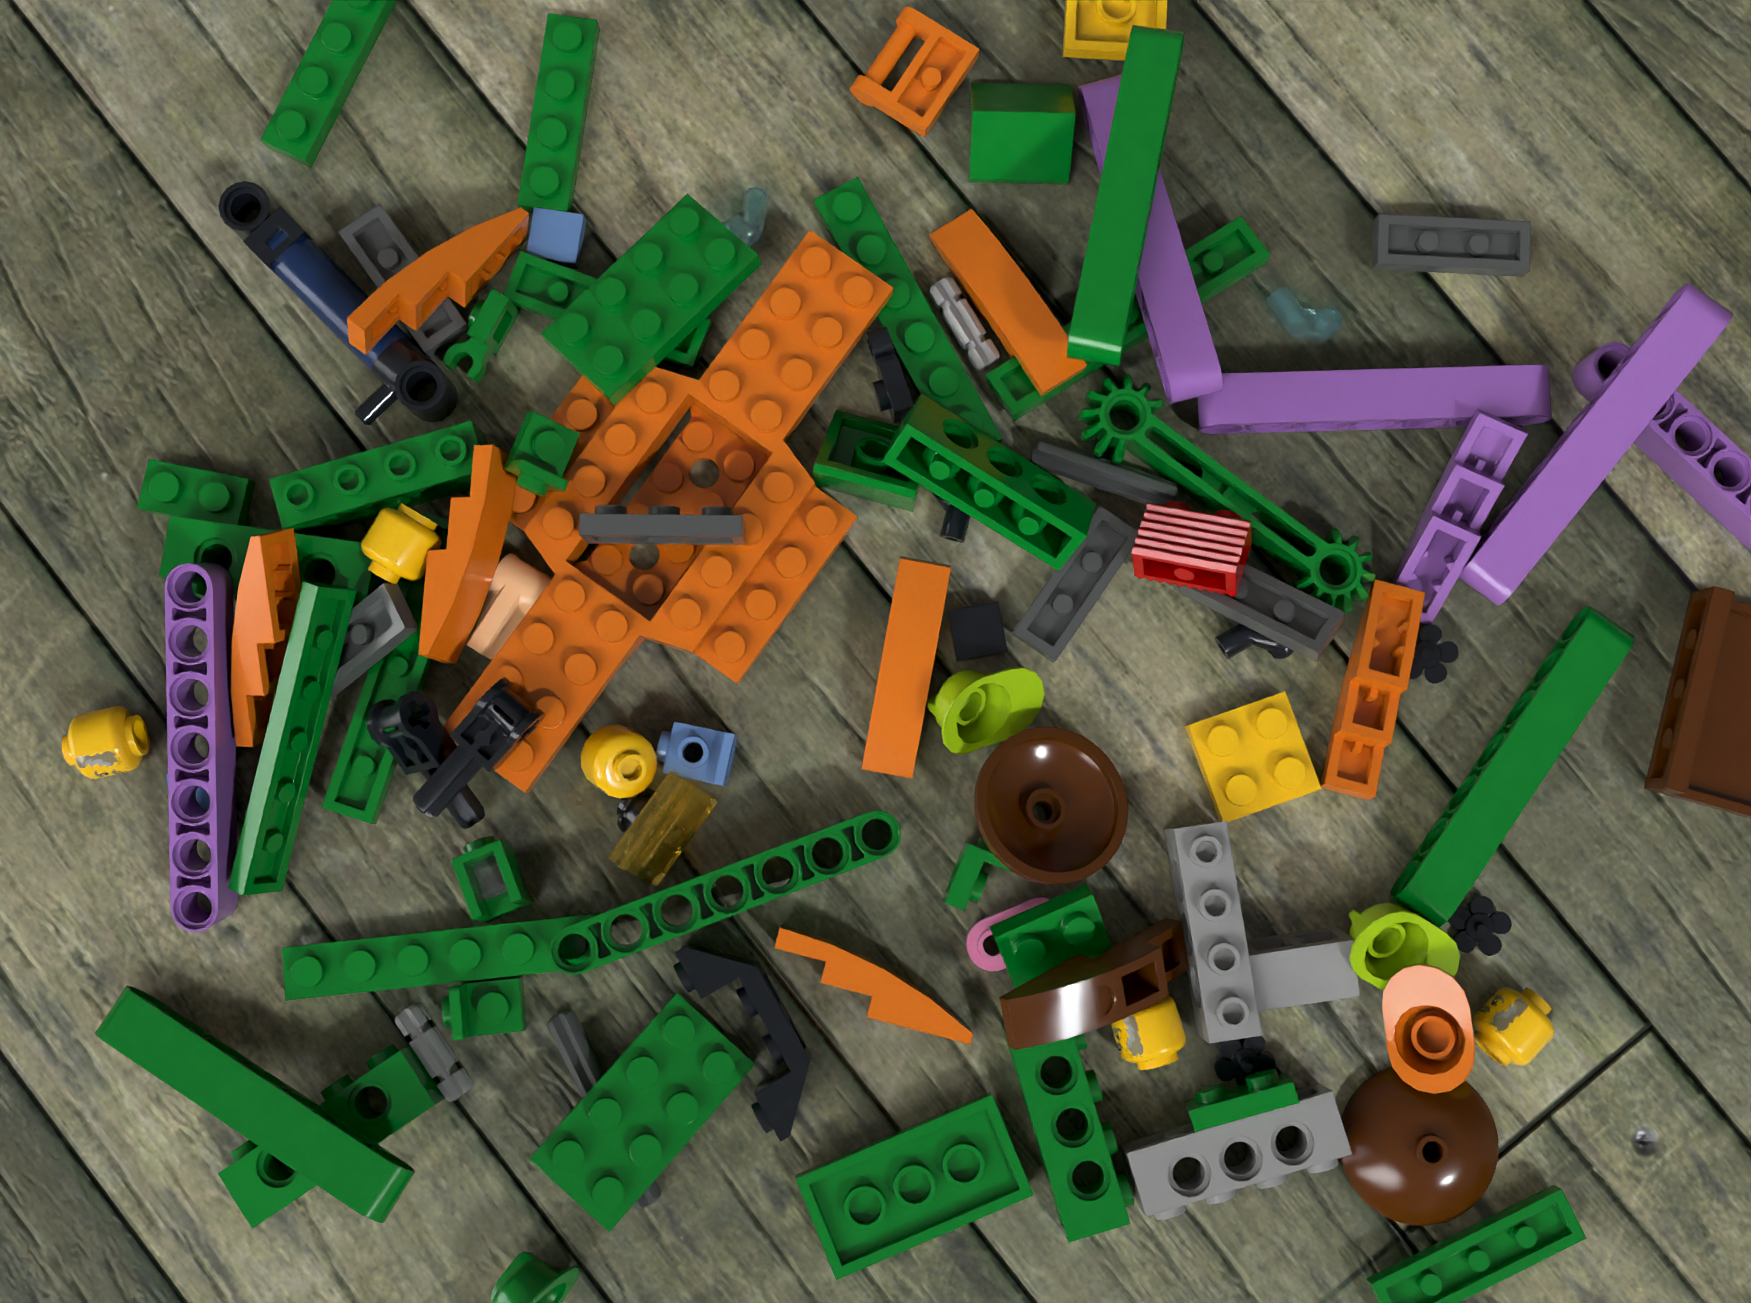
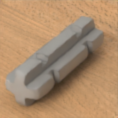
(964, 324)
(433, 1052)

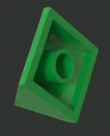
(1021, 133)
(854, 466)

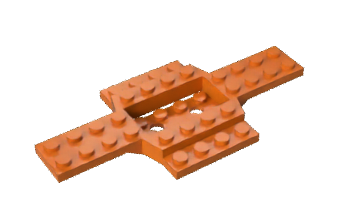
(697, 597)

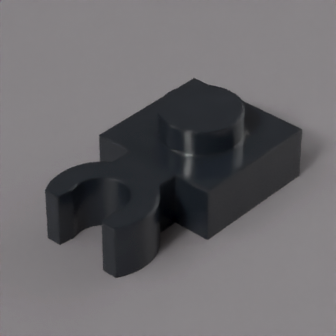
(891, 388)

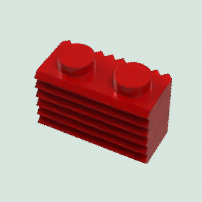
(1192, 547)

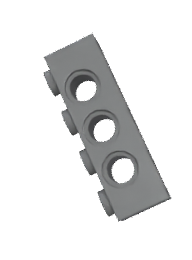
(1213, 932)
(1153, 1157)

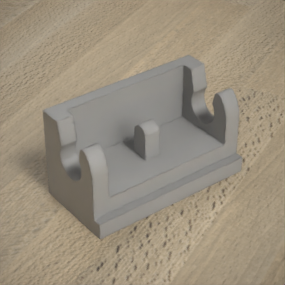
(1302, 968)

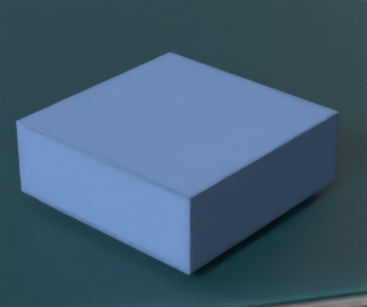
(557, 236)

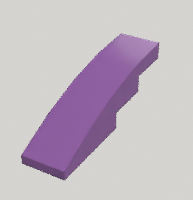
(1458, 510)

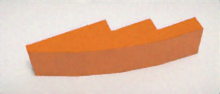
(451, 270)
(1006, 300)
(462, 573)
(261, 630)
(906, 667)
(1372, 689)
(892, 996)

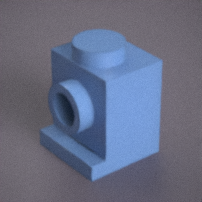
(716, 759)

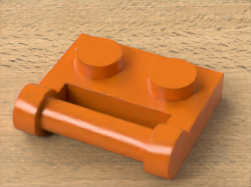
(929, 78)

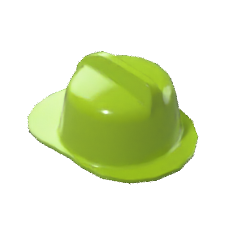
(986, 708)
(1393, 939)

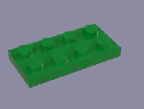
(651, 299)
(641, 1112)
(913, 1185)

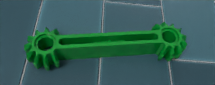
(1223, 490)

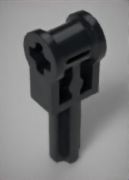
(484, 739)
(420, 745)

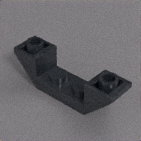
(779, 1096)

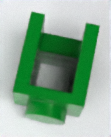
(491, 879)

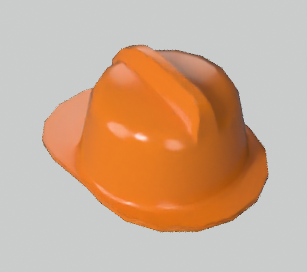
(1428, 1028)

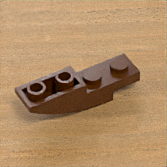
(1095, 991)

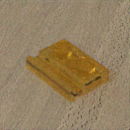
(662, 829)

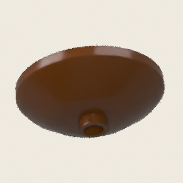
(1075, 788)
(1386, 1134)

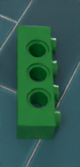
(378, 478)
(990, 482)
(204, 541)
(265, 1188)
(1080, 1208)

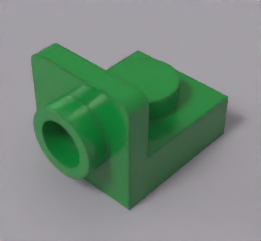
(541, 454)
(967, 879)
(485, 1008)

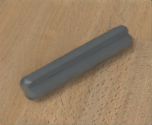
(1102, 473)

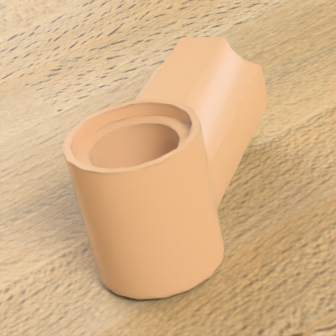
(509, 598)

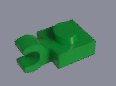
(488, 329)

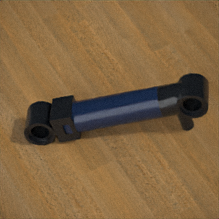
(332, 298)

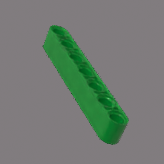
(1125, 196)
(1512, 766)
(707, 911)
(256, 1104)

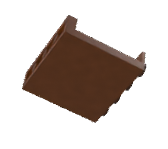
(1706, 713)

